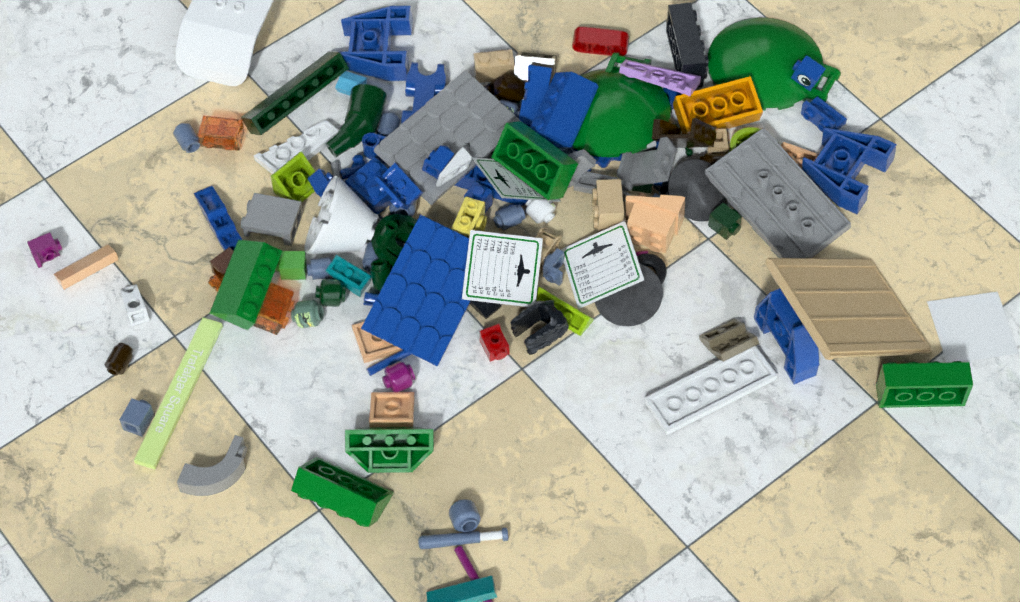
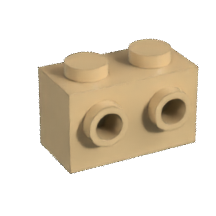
(493, 64)

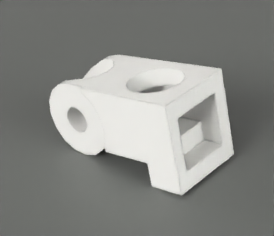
(134, 305)

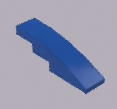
(217, 217)

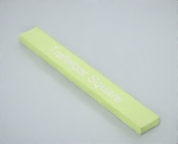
(178, 393)

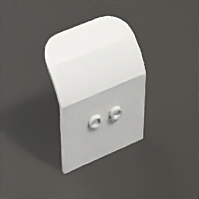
(220, 39)

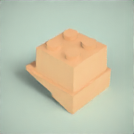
(654, 220)

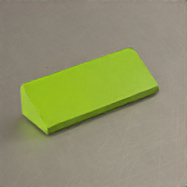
(577, 320)

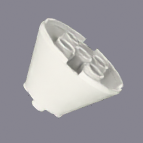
(342, 222)

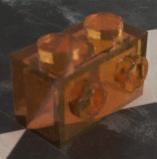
(221, 133)
(274, 309)

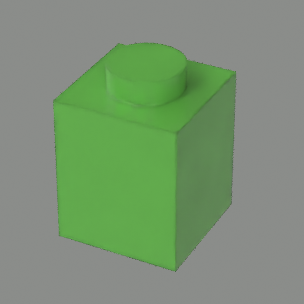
(292, 265)

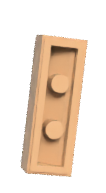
(86, 266)

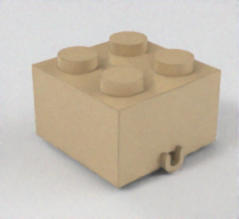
(607, 204)

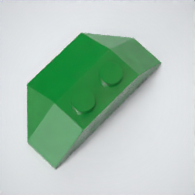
(389, 448)

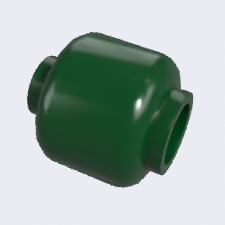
(330, 293)

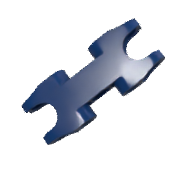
(422, 87)

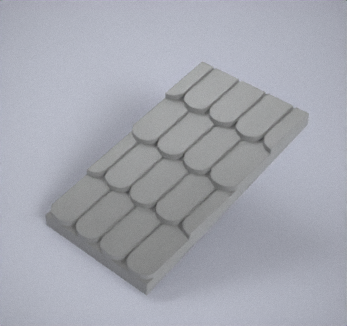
(455, 118)
(777, 198)

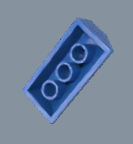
(564, 108)

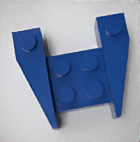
(371, 41)
(842, 161)
(777, 316)

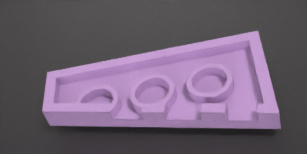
(663, 77)

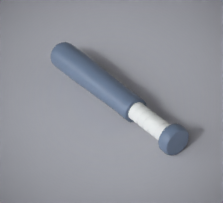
(454, 539)

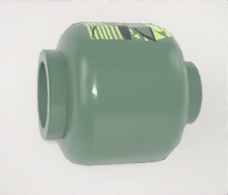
(307, 313)

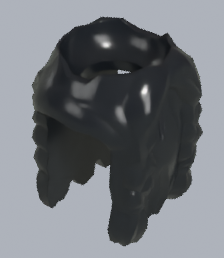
(540, 311)

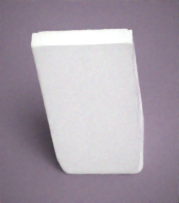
(457, 165)

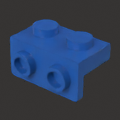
(822, 114)
(399, 187)

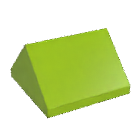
(291, 179)

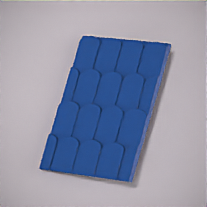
(423, 292)

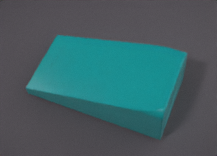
(350, 275)

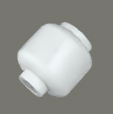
(540, 210)

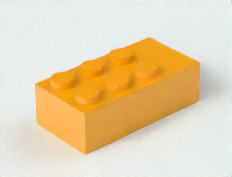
(719, 105)

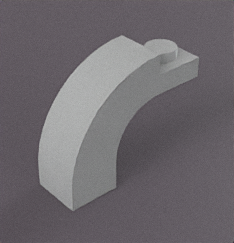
(217, 478)

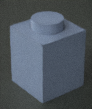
(137, 417)

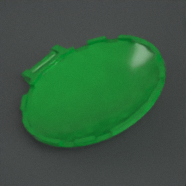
(767, 53)
(621, 112)

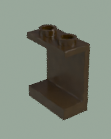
(701, 134)

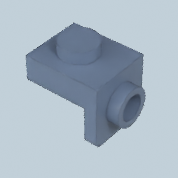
(551, 267)

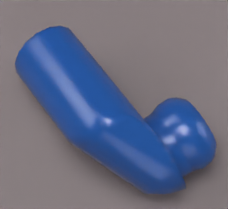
(358, 162)

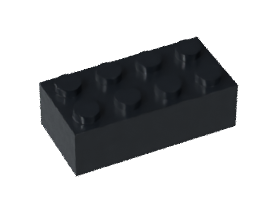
(685, 41)

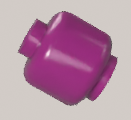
(398, 377)

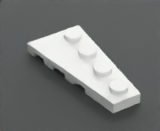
(309, 143)

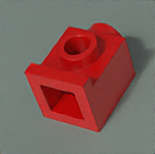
(494, 343)

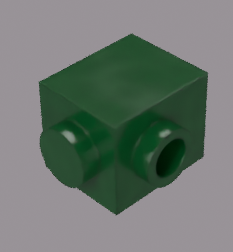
(725, 221)

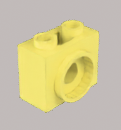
(470, 217)

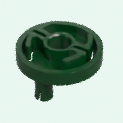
(387, 232)

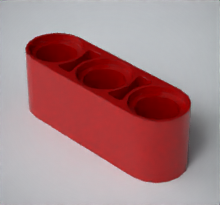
(600, 41)

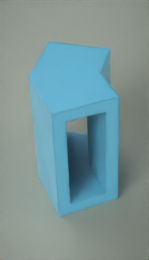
(348, 81)

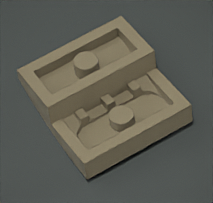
(728, 340)

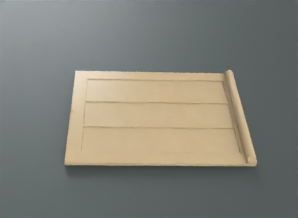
(847, 307)

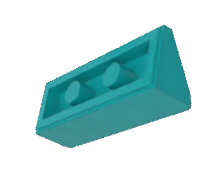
(470, 591)

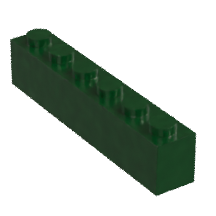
(294, 93)

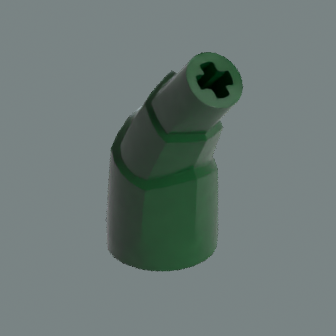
(362, 117)

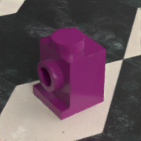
(44, 248)

